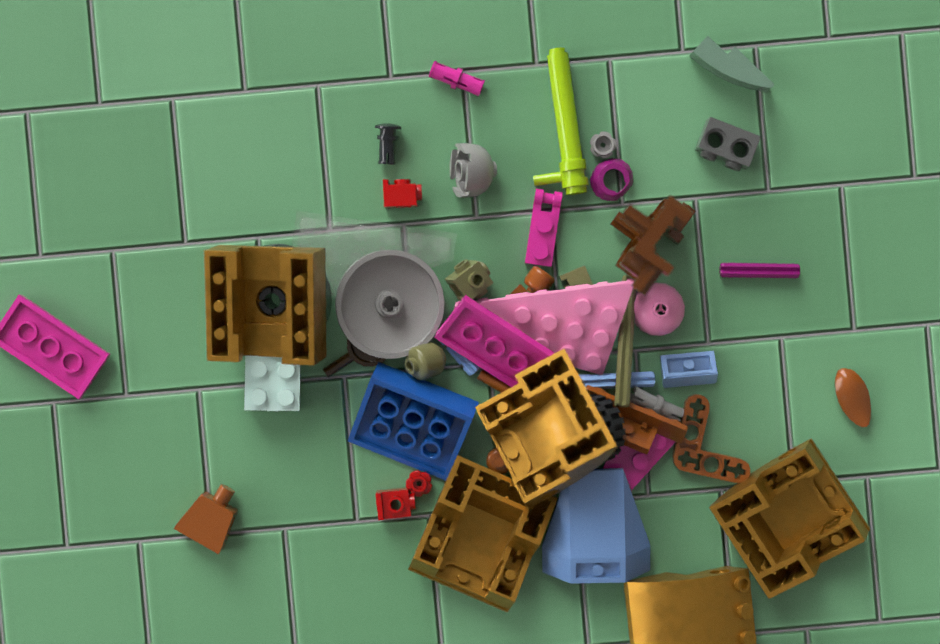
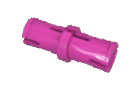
(456, 78)

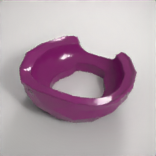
(598, 173)

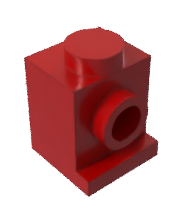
(401, 194)
(384, 500)

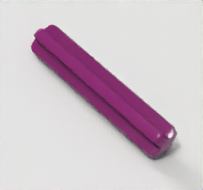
(759, 270)

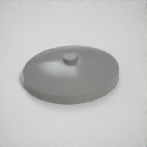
(389, 303)

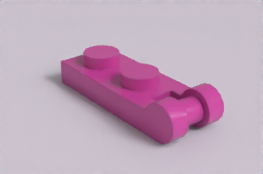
(543, 229)

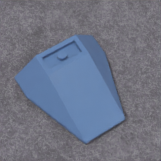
(596, 532)

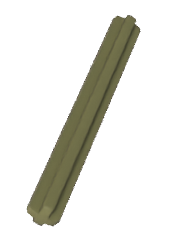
(625, 353)

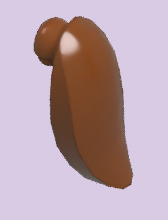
(853, 396)

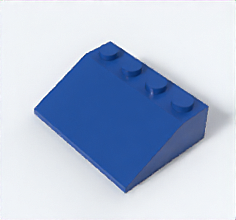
(412, 421)

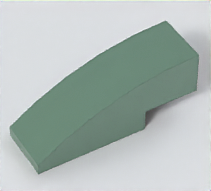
(730, 67)

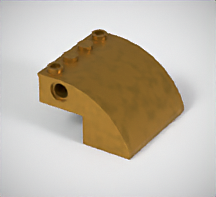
(547, 429)
(790, 518)
(481, 535)
(691, 608)

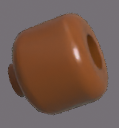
(538, 280)
(495, 462)

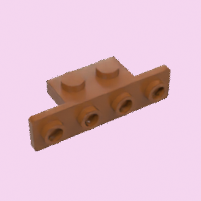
(643, 424)

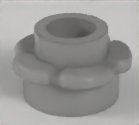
(603, 137)

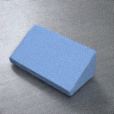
(688, 369)

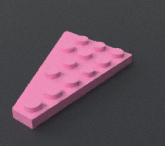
(574, 319)

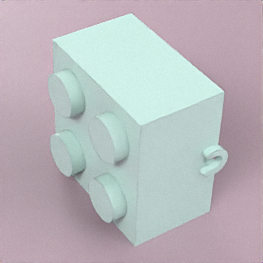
(271, 384)

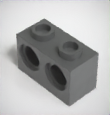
(729, 136)

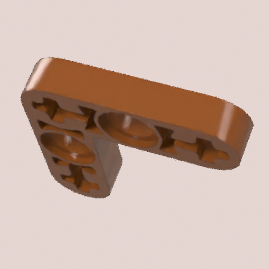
(694, 447)

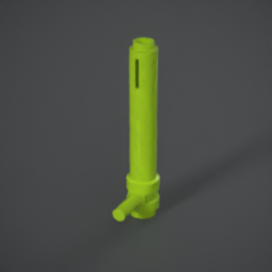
(572, 163)

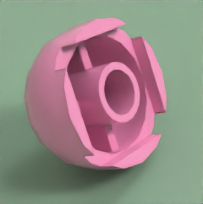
(647, 316)

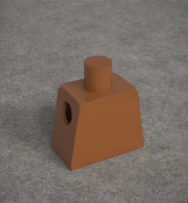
(210, 519)

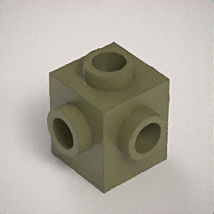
(469, 279)

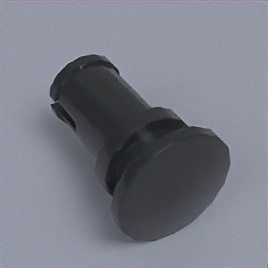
(387, 142)

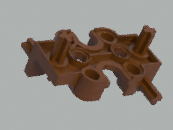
(639, 256)

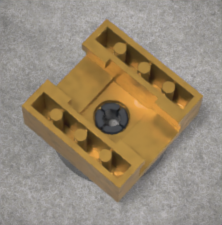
(241, 307)

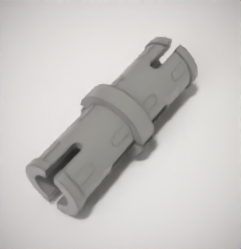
(656, 403)

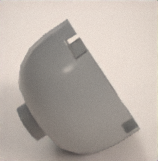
(472, 169)

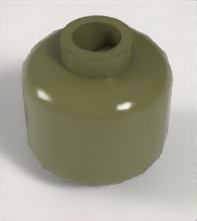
(425, 361)

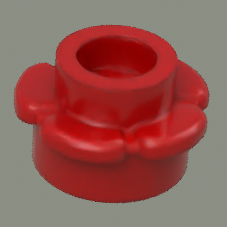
(420, 476)

